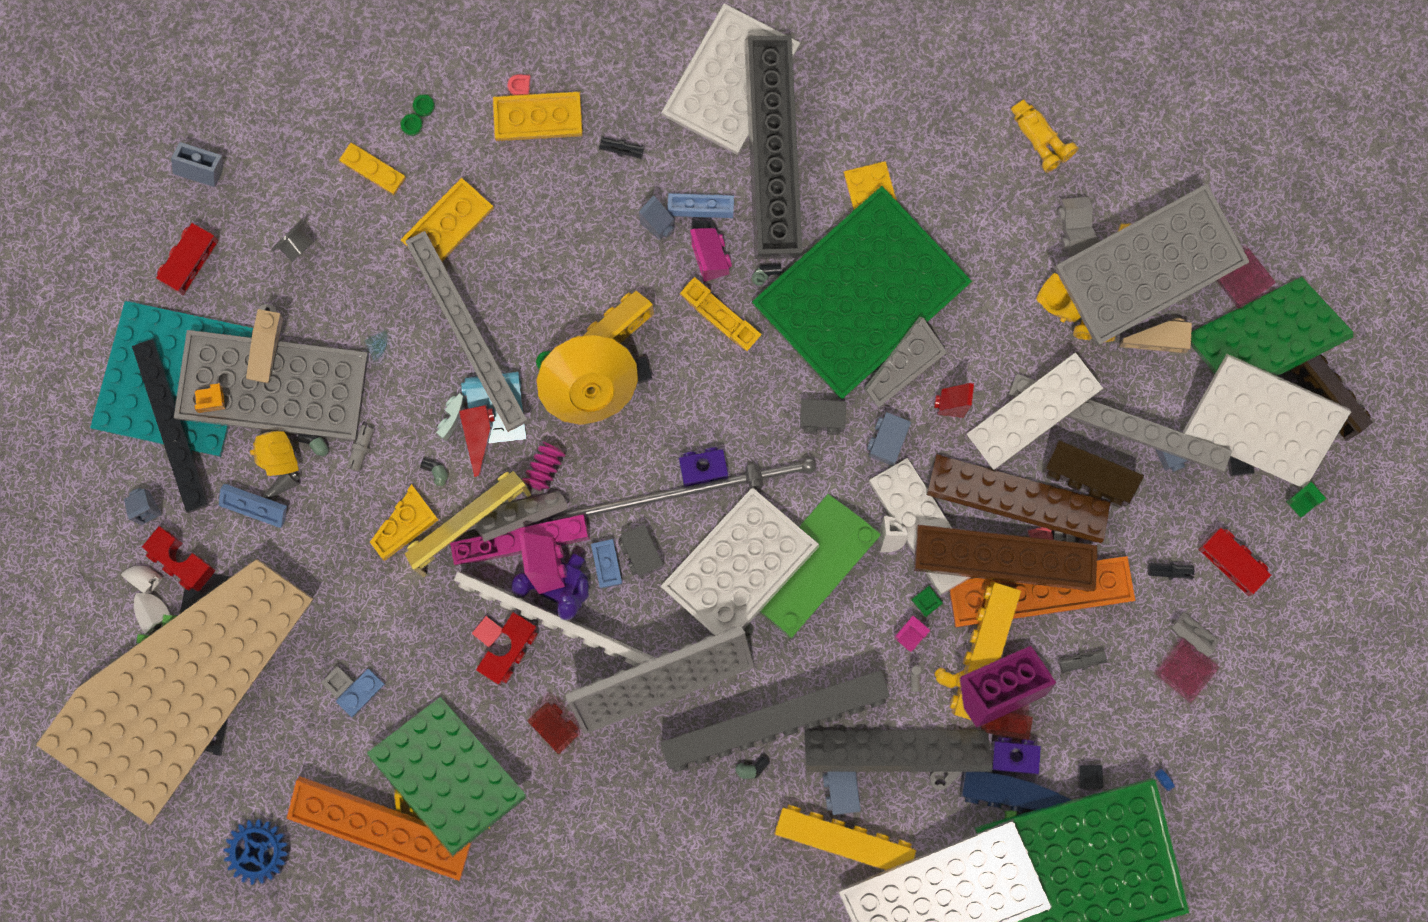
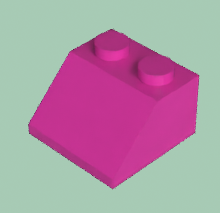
(709, 253)
(543, 562)

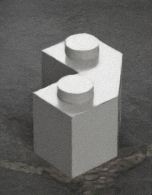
(1077, 225)

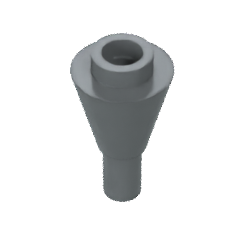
(282, 483)

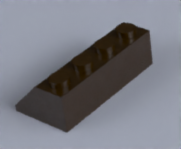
(1321, 380)
(1092, 473)

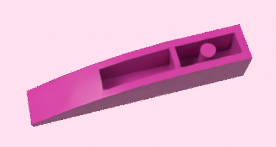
(562, 531)

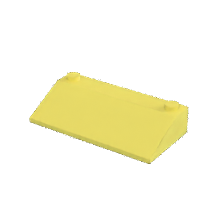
(423, 552)

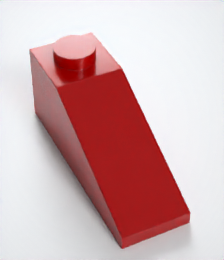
(955, 400)
(477, 431)

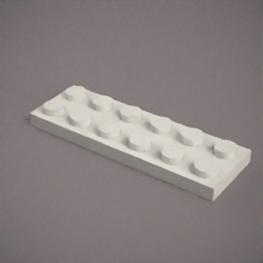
(1034, 411)
(906, 501)

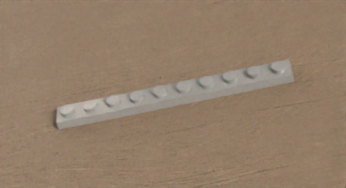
(466, 331)
(1142, 431)

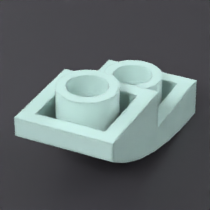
(447, 426)

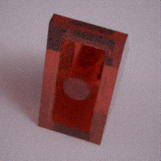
(1010, 726)

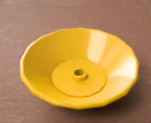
(584, 364)

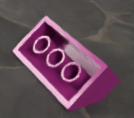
(1005, 686)

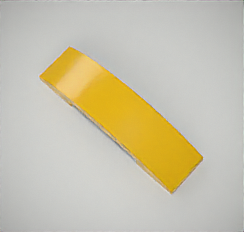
(719, 315)

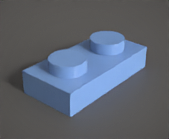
(606, 563)
(360, 693)

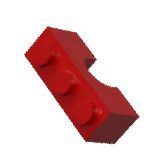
(163, 547)
(499, 667)

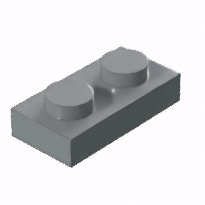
(1195, 634)

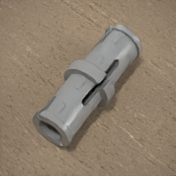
(360, 448)

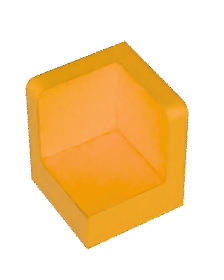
(210, 399)

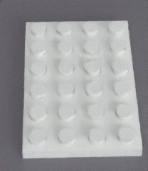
(713, 87)
(1267, 421)
(740, 565)

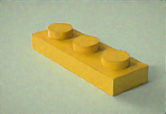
(372, 169)

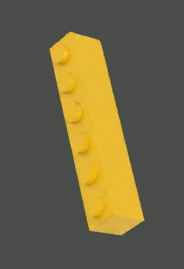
(990, 635)
(841, 840)

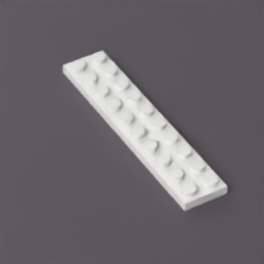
(551, 619)

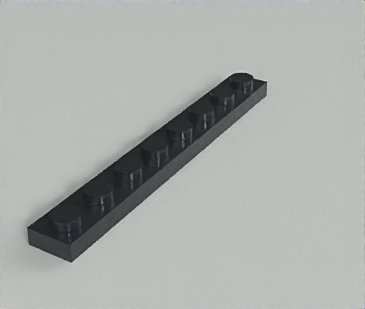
(171, 429)

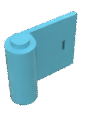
(477, 396)

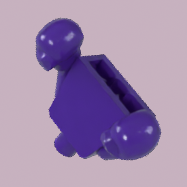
(568, 597)

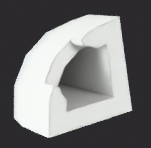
(892, 535)
(142, 578)
(149, 611)

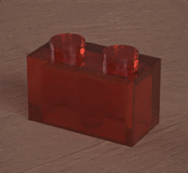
(553, 727)

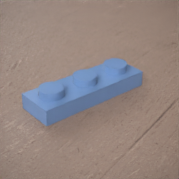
(701, 205)
(252, 505)

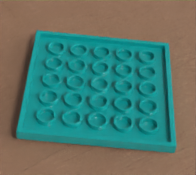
(123, 399)

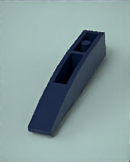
(1008, 791)

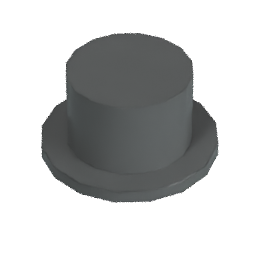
(294, 242)

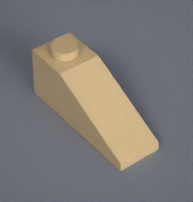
(1168, 336)
(264, 345)

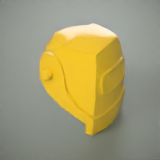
(1057, 300)
(274, 453)

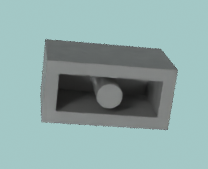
(822, 415)
(641, 551)

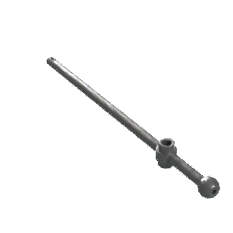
(752, 477)

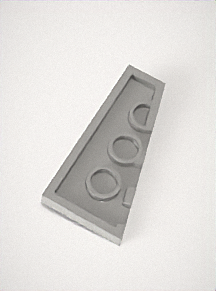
(907, 361)
(519, 514)

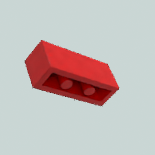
(186, 258)
(1235, 561)

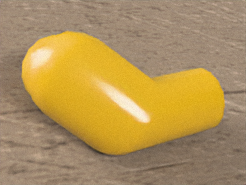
(946, 678)

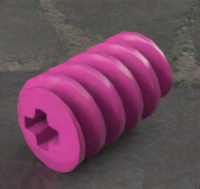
(543, 467)

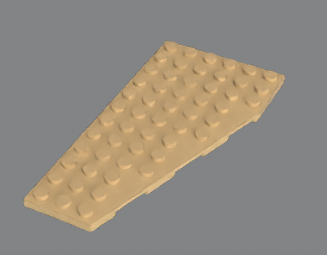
(164, 701)

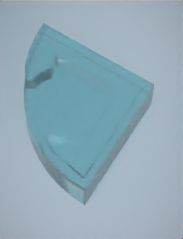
(377, 345)

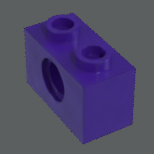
(693, 476)
(1029, 758)

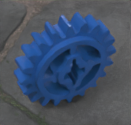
(262, 858)

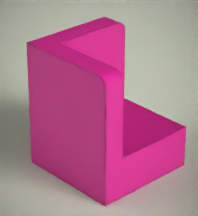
(911, 634)

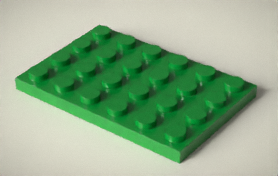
(1273, 330)
(446, 776)

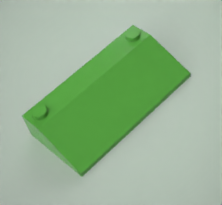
(842, 543)

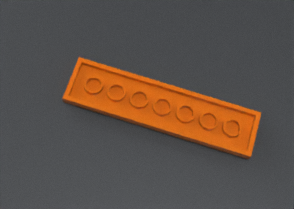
(1112, 587)
(372, 827)

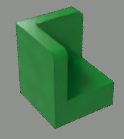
(1305, 499)

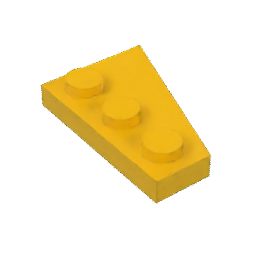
(405, 524)

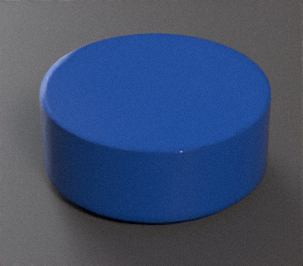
(1164, 780)

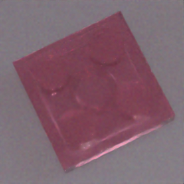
(1246, 282)
(1186, 670)

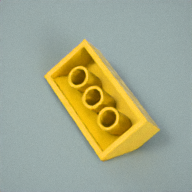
(624, 319)

